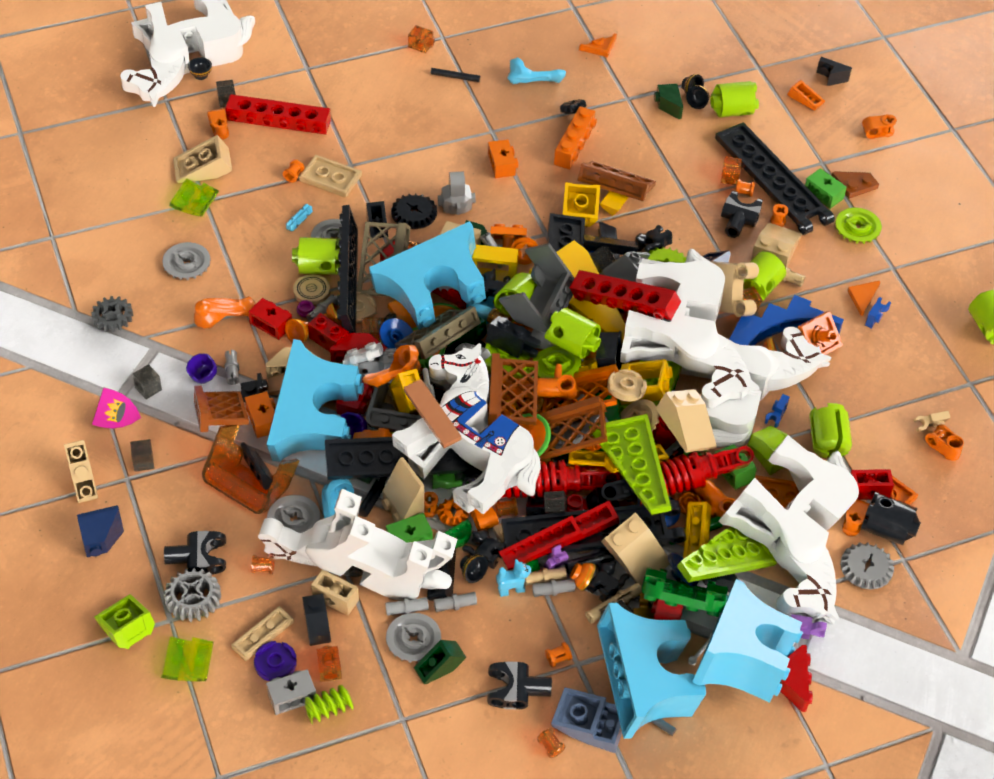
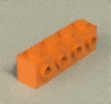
(575, 137)

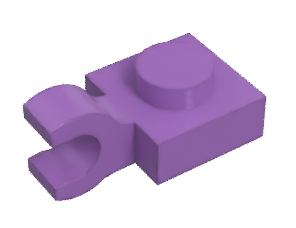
(556, 559)
(809, 628)

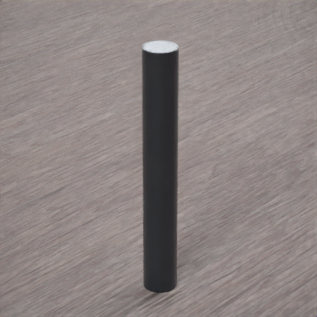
(453, 74)

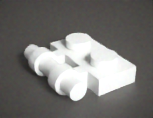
(368, 353)

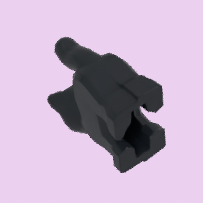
(654, 239)
(491, 286)
(487, 547)
(606, 582)

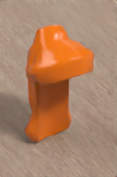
(212, 310)
(404, 360)

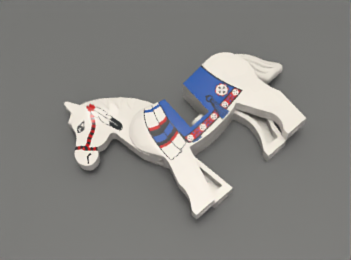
(501, 451)

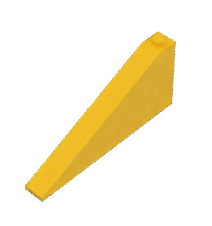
(609, 319)

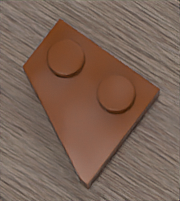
(856, 182)

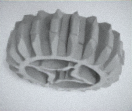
(192, 601)

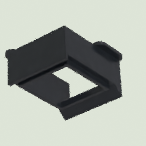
(606, 352)

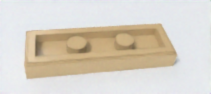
(262, 633)

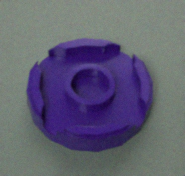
(275, 660)

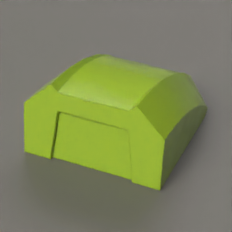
(764, 444)
(126, 622)

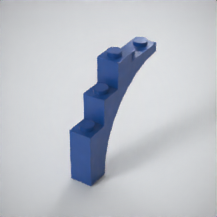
(775, 319)

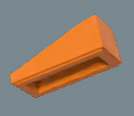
(802, 92)

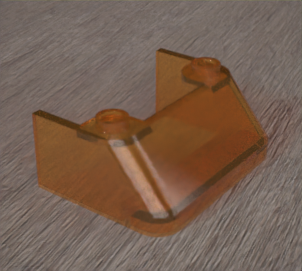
(239, 482)

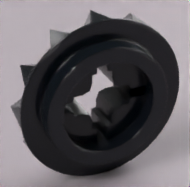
(572, 106)

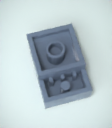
(588, 719)

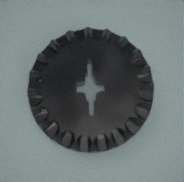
(423, 217)

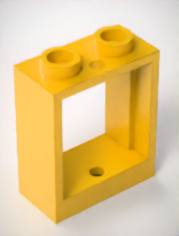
(499, 256)
(648, 370)
(397, 386)

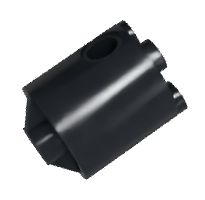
(891, 519)

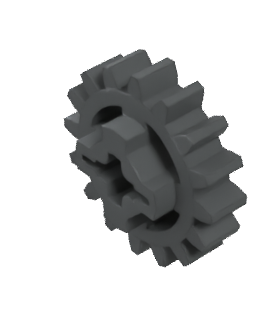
(112, 314)

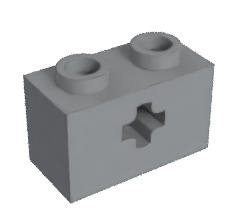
(286, 700)

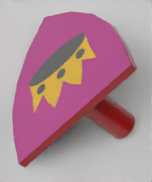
(114, 410)

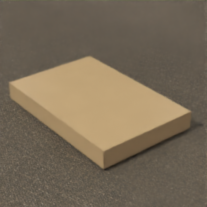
(330, 176)

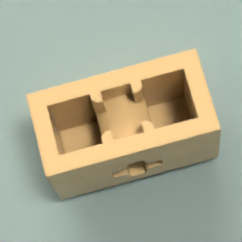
(336, 591)

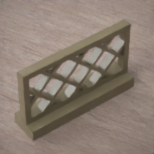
(401, 244)
(444, 331)

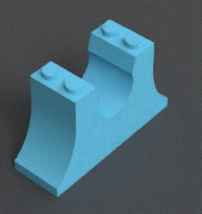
(430, 265)
(304, 389)
(749, 646)
(639, 683)

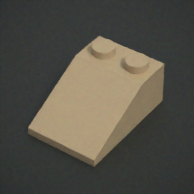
(203, 161)
(777, 241)
(687, 420)
(403, 492)
(636, 548)

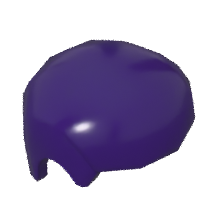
(201, 368)
(355, 421)

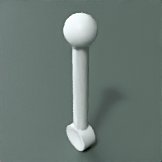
(693, 659)

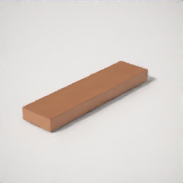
(432, 413)

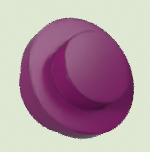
(304, 308)

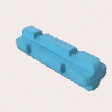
(299, 217)

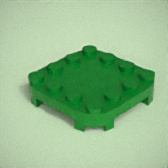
(675, 592)

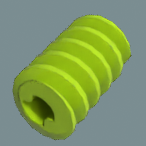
(328, 703)

